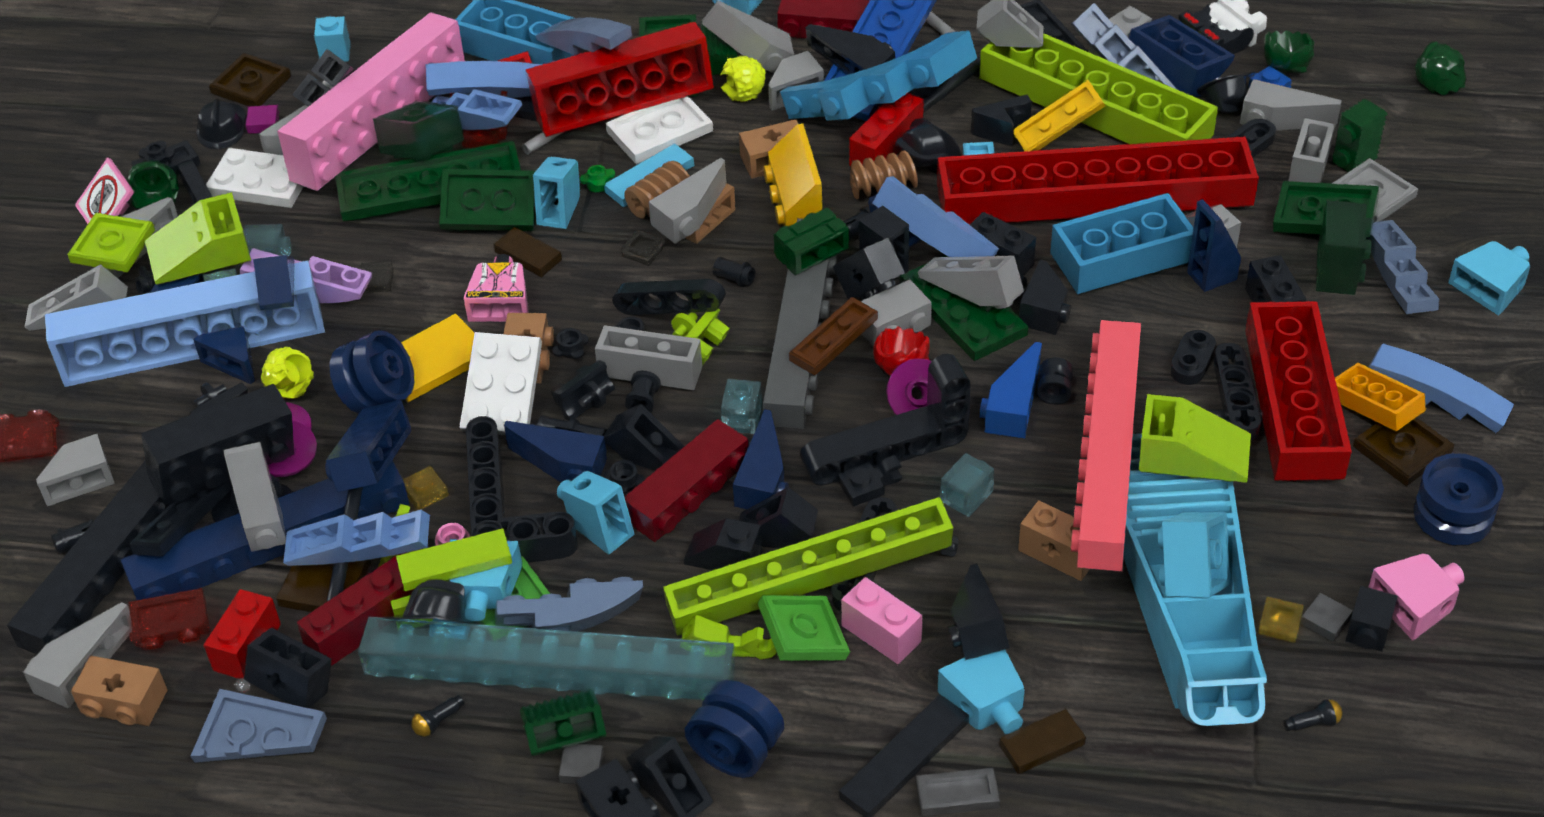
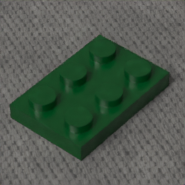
(487, 200)
(1303, 204)

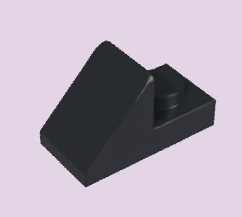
(999, 119)

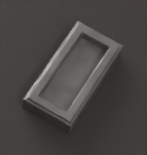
(957, 792)

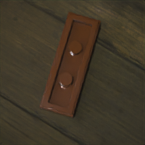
(833, 336)

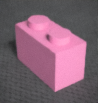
(881, 620)

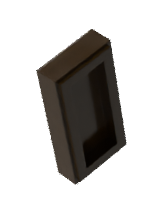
(528, 251)
(1042, 741)

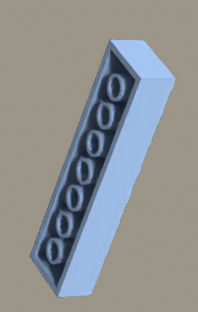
(161, 325)

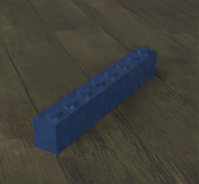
(223, 547)

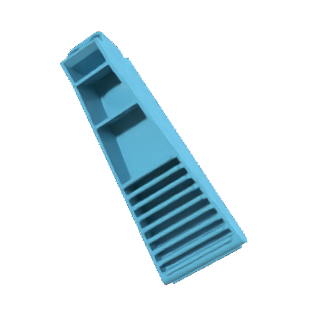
(1200, 642)

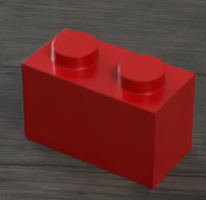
(241, 624)

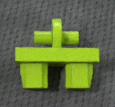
(708, 326)

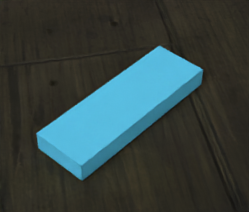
(616, 187)

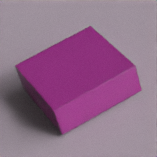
(261, 118)

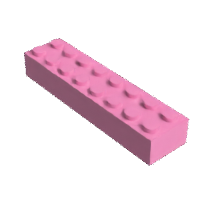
(341, 123)

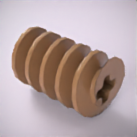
(874, 174)
(652, 185)

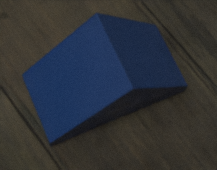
(275, 281)
(227, 352)

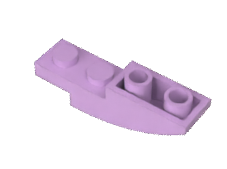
(332, 280)

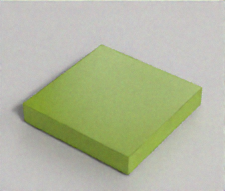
(111, 242)

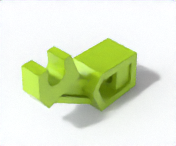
(748, 645)

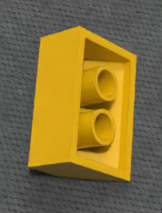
(793, 178)

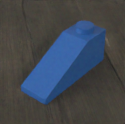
(1012, 396)

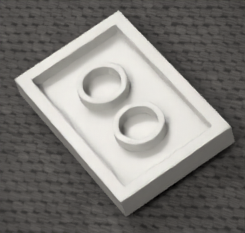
(658, 127)
(254, 178)
(501, 379)

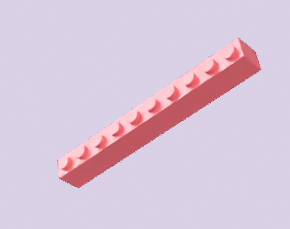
(1107, 448)

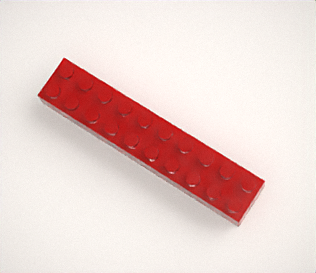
(1096, 179)

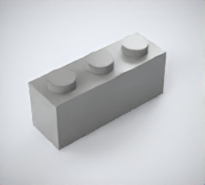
(670, 357)

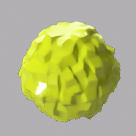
(744, 78)
(289, 372)

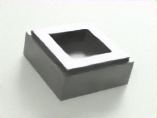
(1326, 617)
(579, 761)

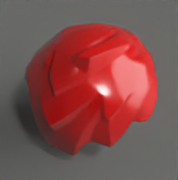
(899, 346)

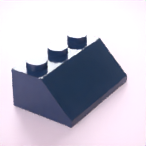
(1181, 53)

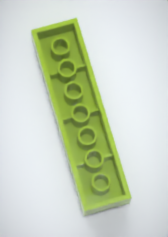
(1135, 105)

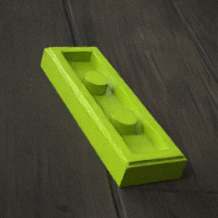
(454, 559)

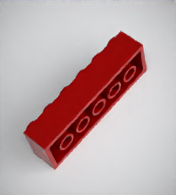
(621, 79)
(1297, 391)

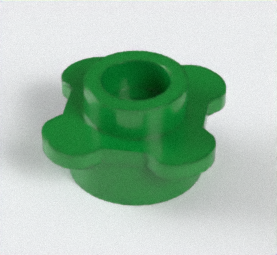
(597, 177)

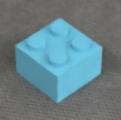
(1194, 554)

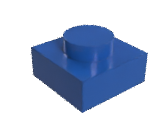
(1271, 76)

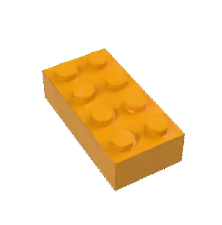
(1379, 396)

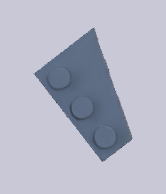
(256, 727)

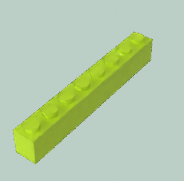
(811, 564)

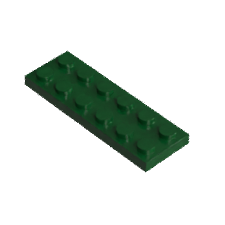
(411, 183)

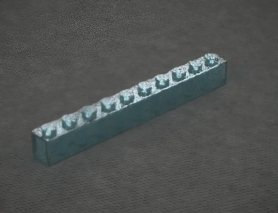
(544, 658)

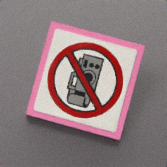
(105, 193)

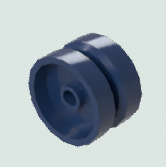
(371, 371)
(1458, 499)
(734, 728)

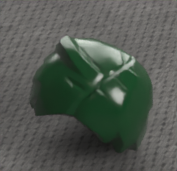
(1288, 51)
(1441, 69)
(152, 183)

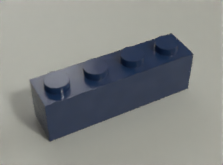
(368, 446)

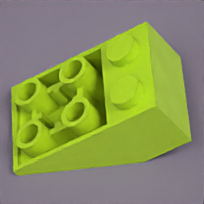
(198, 241)
(1191, 442)

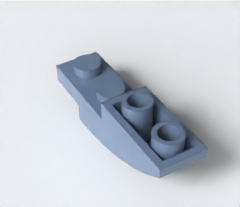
(584, 607)

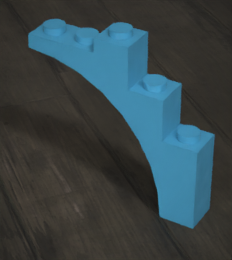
(883, 83)

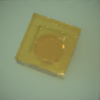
(425, 488)
(1280, 619)

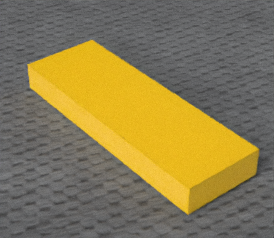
(1059, 117)

